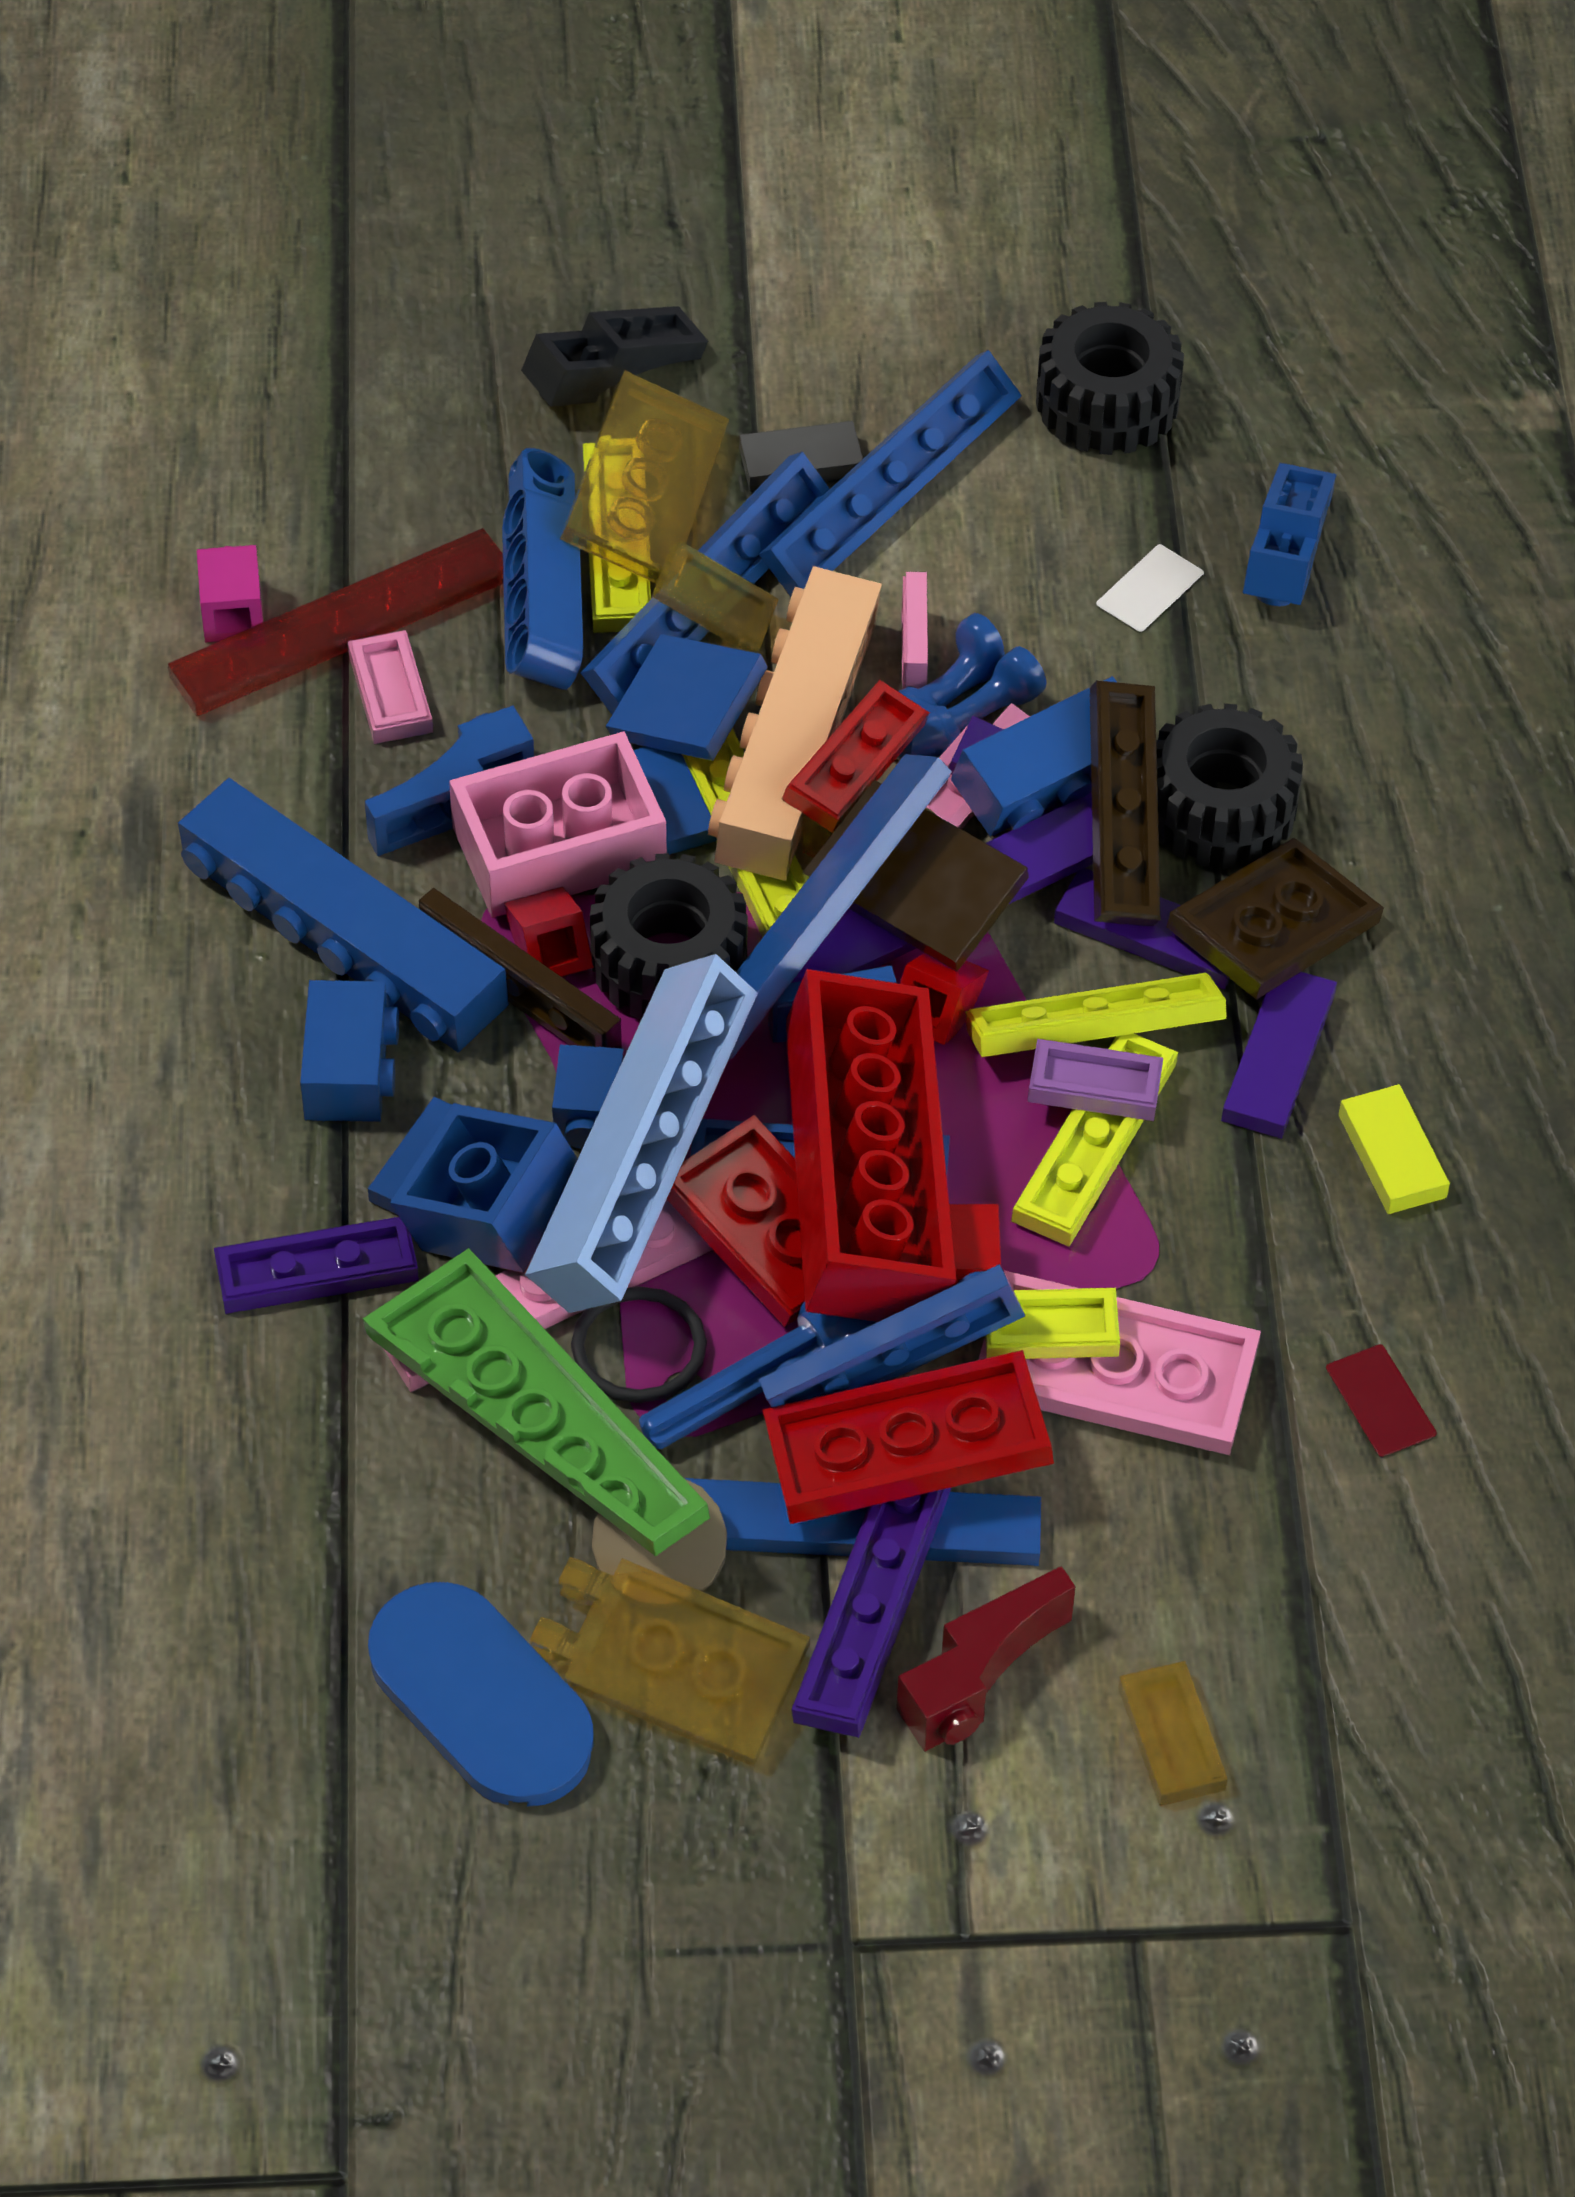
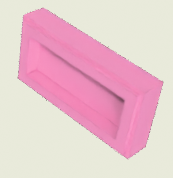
(914, 630)
(390, 687)

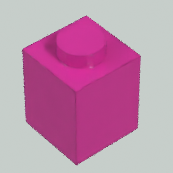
(229, 590)

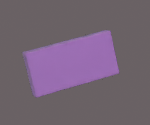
(1095, 1079)

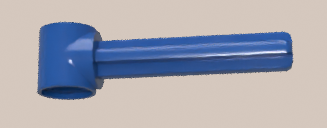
(740, 1380)

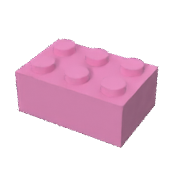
(556, 820)

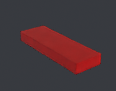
(855, 755)

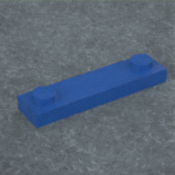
(900, 1342)

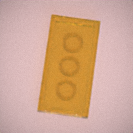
(644, 477)

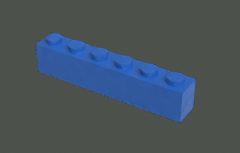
(342, 914)

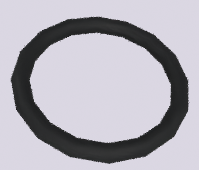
(652, 1393)

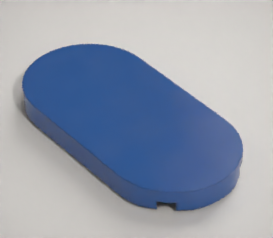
(481, 1694)

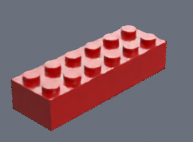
(868, 1147)

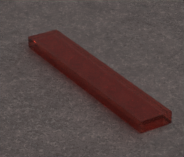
(327, 624)

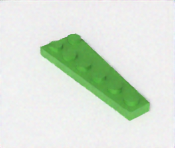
(512, 1376)

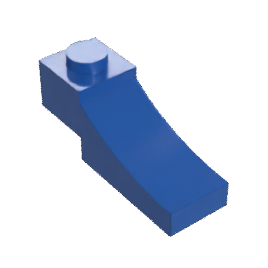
(1288, 535)
(423, 803)

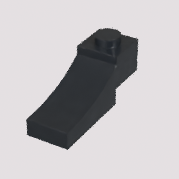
(584, 363)

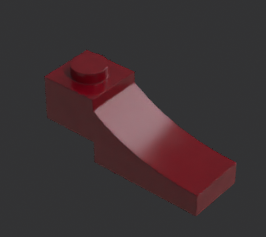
(948, 1693)

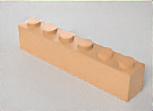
(798, 714)

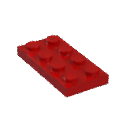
(907, 1437)

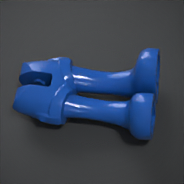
(1010, 678)

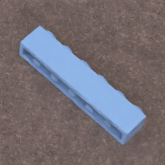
(641, 1135)

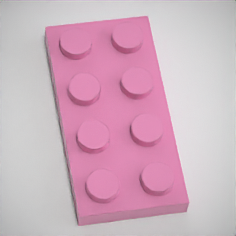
(1172, 1378)

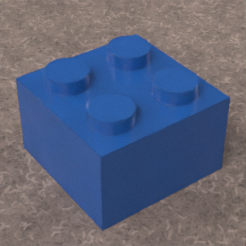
(486, 1186)

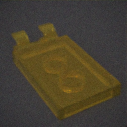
(674, 1656)

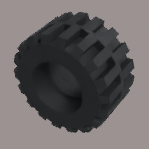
(1109, 377)
(1233, 750)
(662, 899)

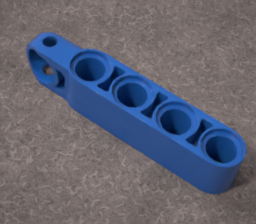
(541, 573)

